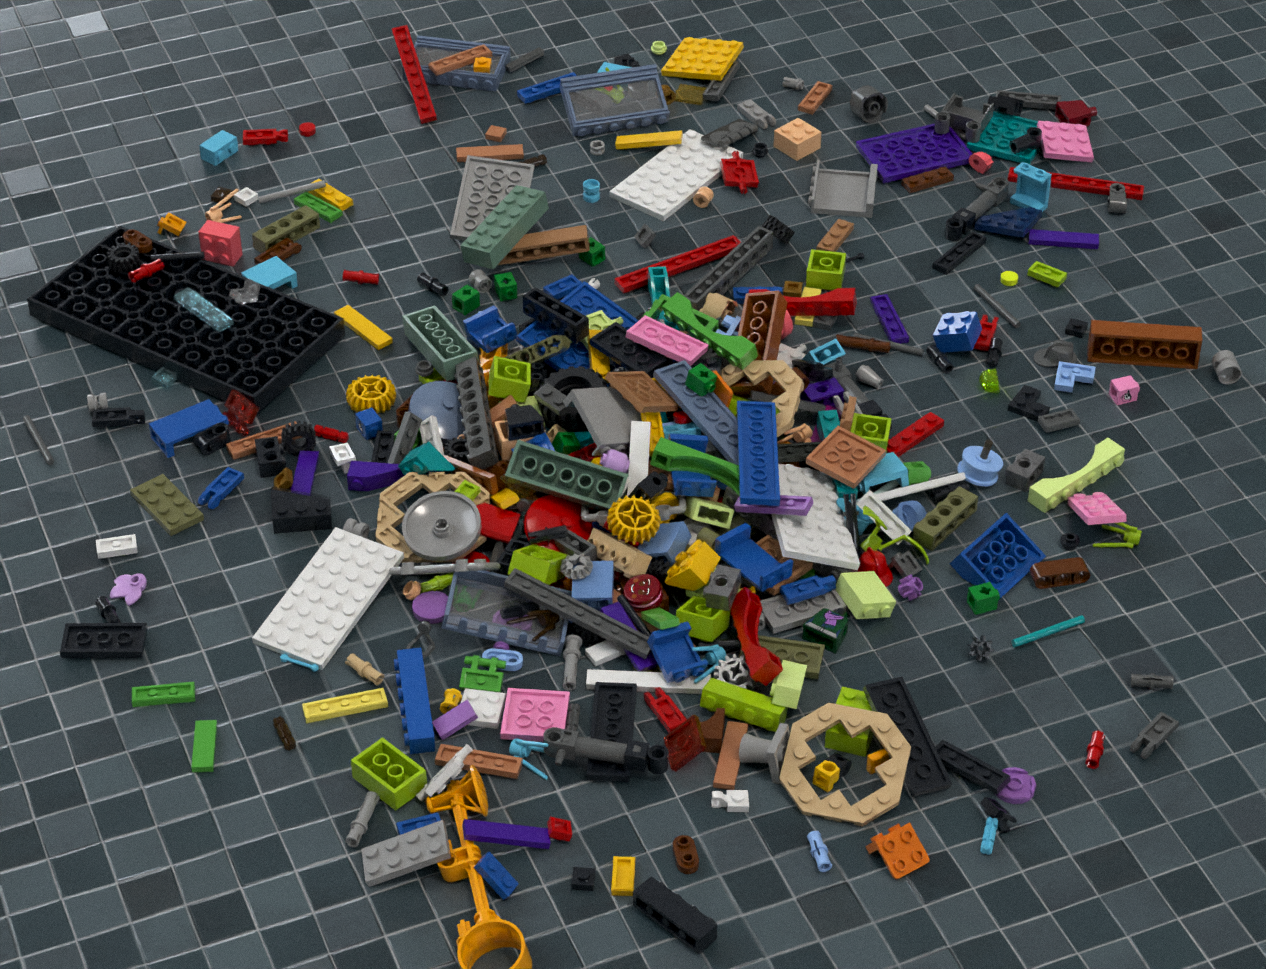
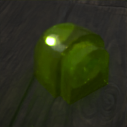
(989, 381)

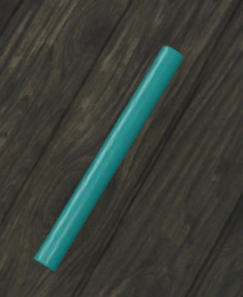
(1048, 631)

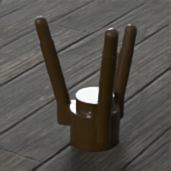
(545, 618)

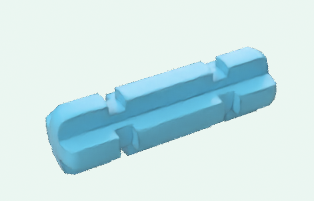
(989, 836)

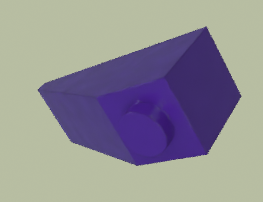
(372, 475)

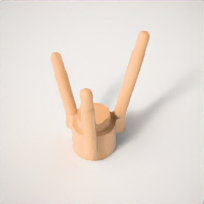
(215, 213)
(800, 434)

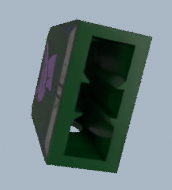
(827, 628)

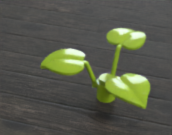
(875, 541)

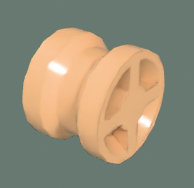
(703, 197)

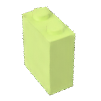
(709, 511)
(865, 595)

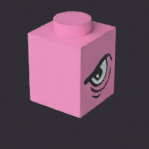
(1124, 390)

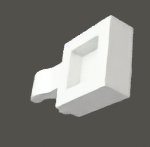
(734, 800)

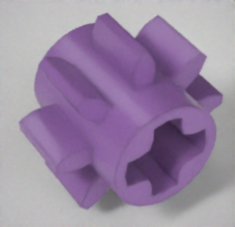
(910, 587)

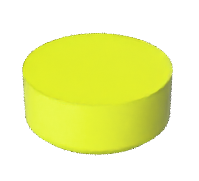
(1009, 278)

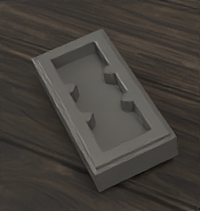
(1058, 420)

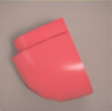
(981, 162)

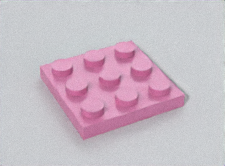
(1065, 141)
(532, 712)

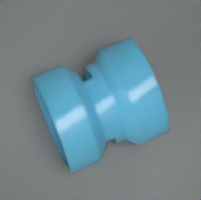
(591, 190)

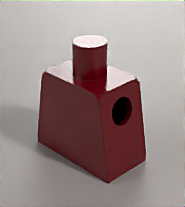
(1074, 112)

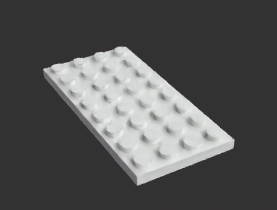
(673, 176)
(823, 532)
(328, 598)

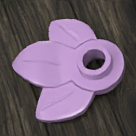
(129, 587)

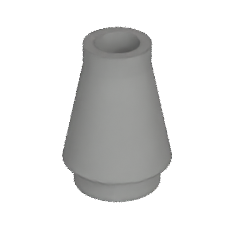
(868, 376)

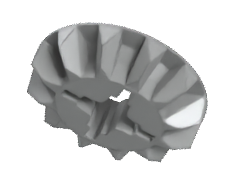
(580, 571)

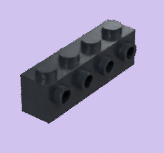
(555, 315)
(675, 914)

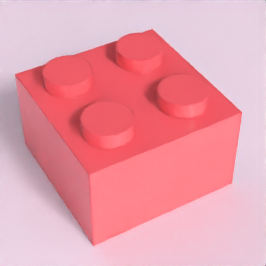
(220, 243)

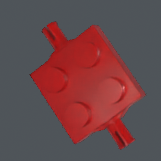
(739, 172)

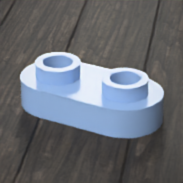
(513, 659)

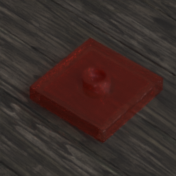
(685, 742)

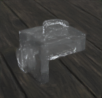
(247, 294)

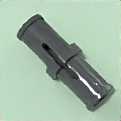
(1152, 681)

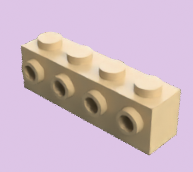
(624, 556)

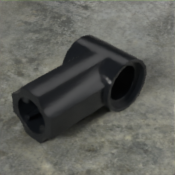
(1031, 140)

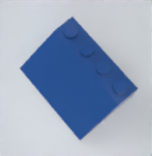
(998, 556)

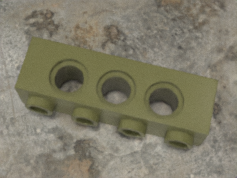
(290, 226)
(945, 518)

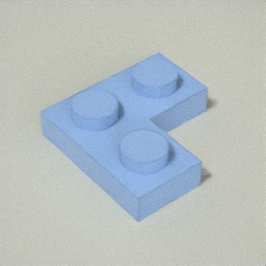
(1071, 372)

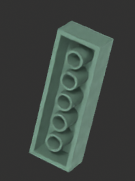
(504, 227)
(438, 340)
(565, 476)

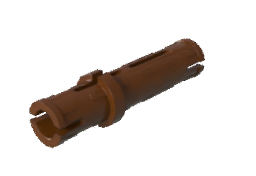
(866, 344)

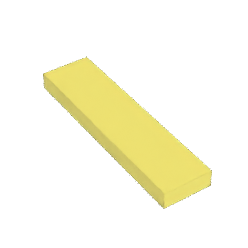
(344, 705)

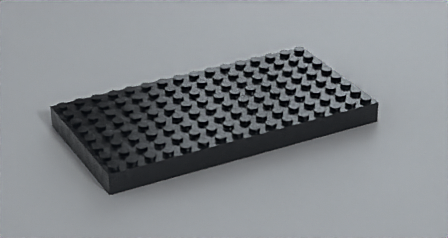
(143, 322)

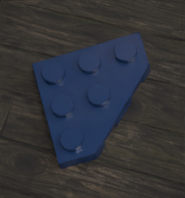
(1011, 223)

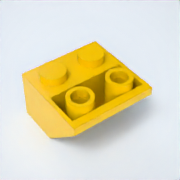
(693, 567)

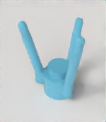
(714, 654)
(522, 749)

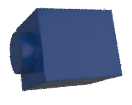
(368, 423)

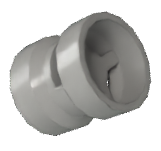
(480, 281)
(93, 401)
(360, 529)

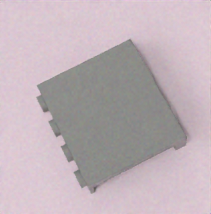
(843, 192)
(605, 416)

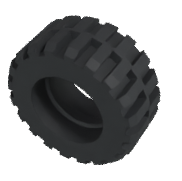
(565, 381)

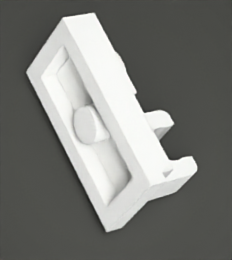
(342, 456)

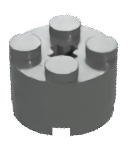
(868, 104)

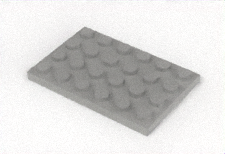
(483, 188)

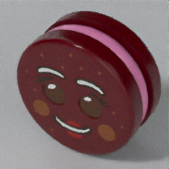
(643, 592)

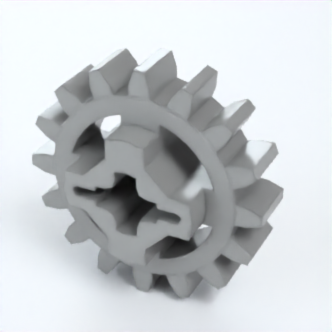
(730, 668)

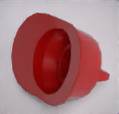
(875, 561)

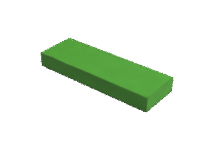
(325, 210)
(660, 618)
(163, 694)
(204, 746)

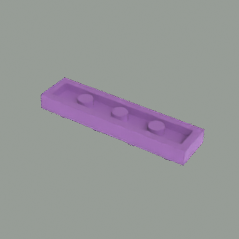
(788, 506)

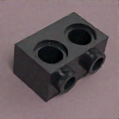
(269, 456)

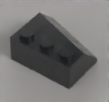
(299, 511)

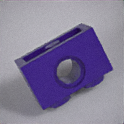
(823, 392)

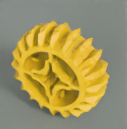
(371, 392)
(623, 525)

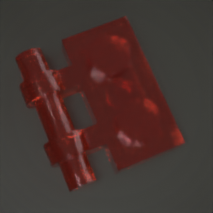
(242, 407)

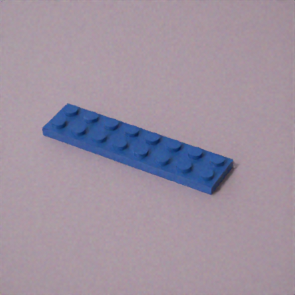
(758, 453)

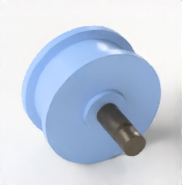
(980, 464)

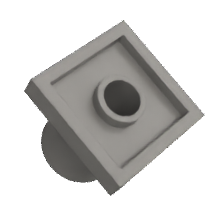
(766, 751)

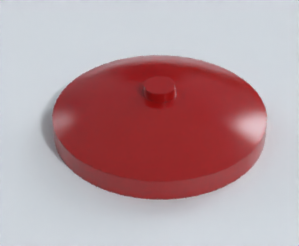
(555, 512)

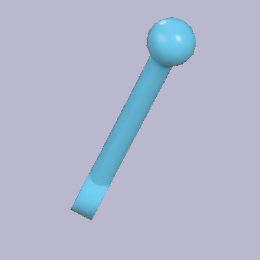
(284, 658)

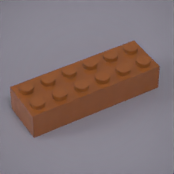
(762, 325)
(1144, 344)

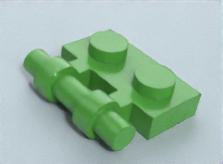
(482, 679)

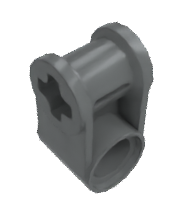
(1117, 199)

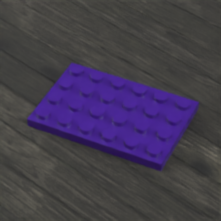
(913, 152)

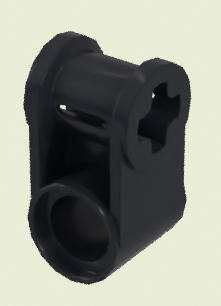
(214, 438)

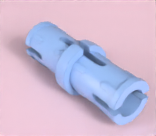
(817, 845)

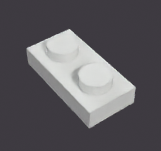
(116, 546)

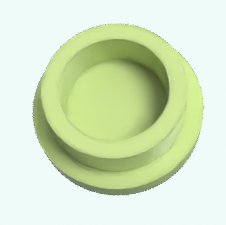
(658, 47)

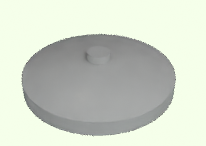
(441, 526)

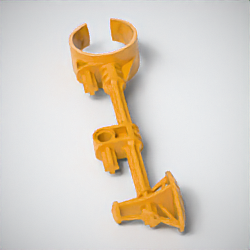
(490, 930)

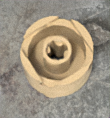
(718, 305)

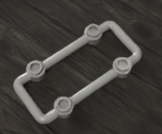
(664, 511)
(428, 568)

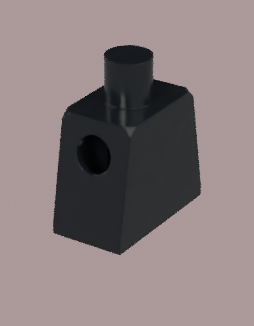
(523, 422)
(651, 486)

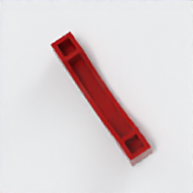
(836, 302)
(746, 614)

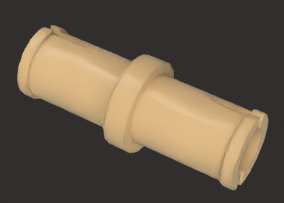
(364, 669)

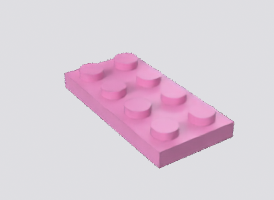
(666, 340)
(1096, 509)

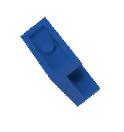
(489, 329)
(674, 653)

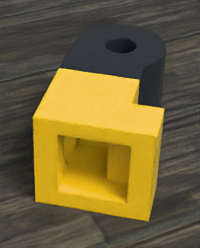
(831, 771)

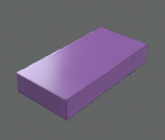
(455, 719)

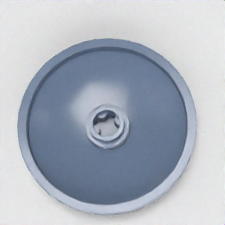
(442, 401)

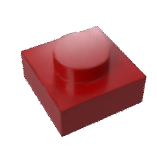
(559, 829)

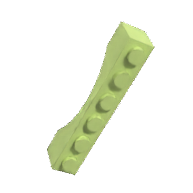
(1052, 491)

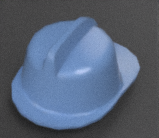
(910, 513)

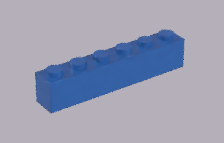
(415, 701)

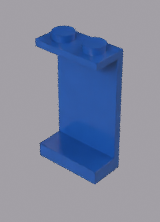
(184, 425)
(692, 483)
(755, 563)

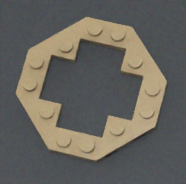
(788, 380)
(390, 516)
(835, 805)

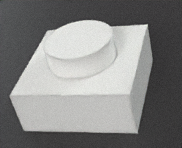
(246, 196)

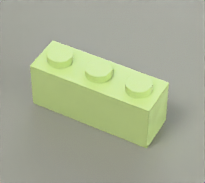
(788, 684)

